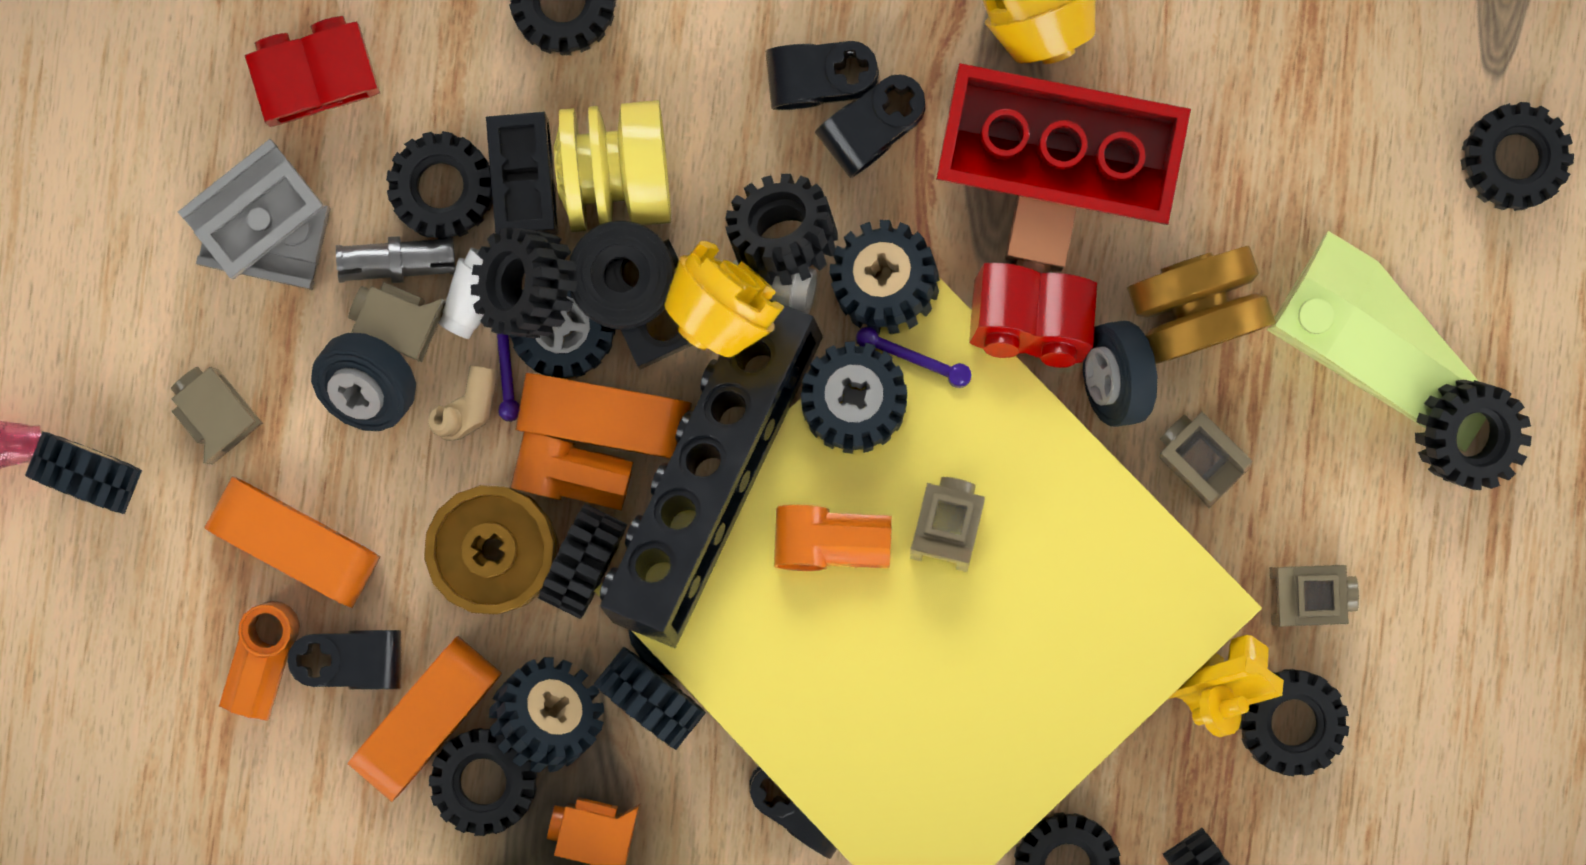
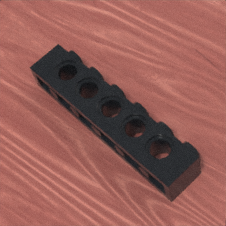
(665, 606)

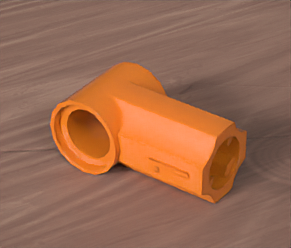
(558, 469)
(815, 538)
(258, 665)

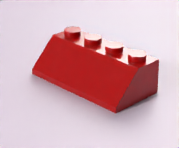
(1063, 144)

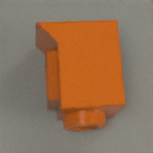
(592, 832)

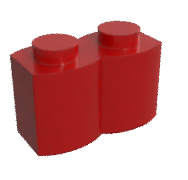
(311, 72)
(1033, 314)

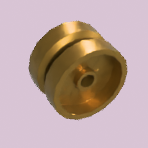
(1200, 303)
(457, 542)

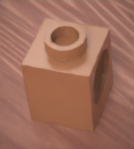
(1040, 234)

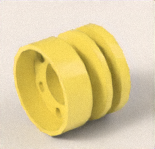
(613, 165)

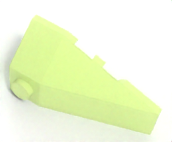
(1370, 332)

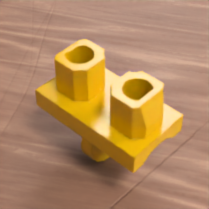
(1227, 688)

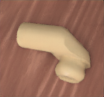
(469, 411)

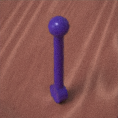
(958, 374)
(509, 408)

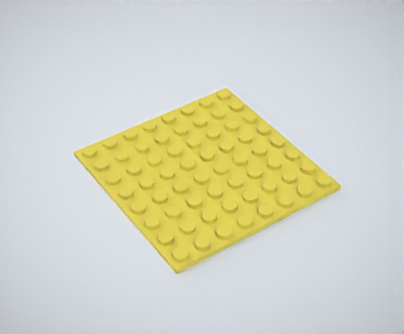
(933, 701)

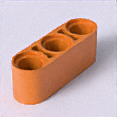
(600, 415)
(292, 542)
(424, 718)

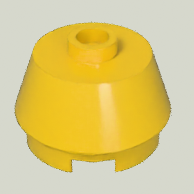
(1041, 28)
(720, 302)

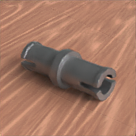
(395, 259)

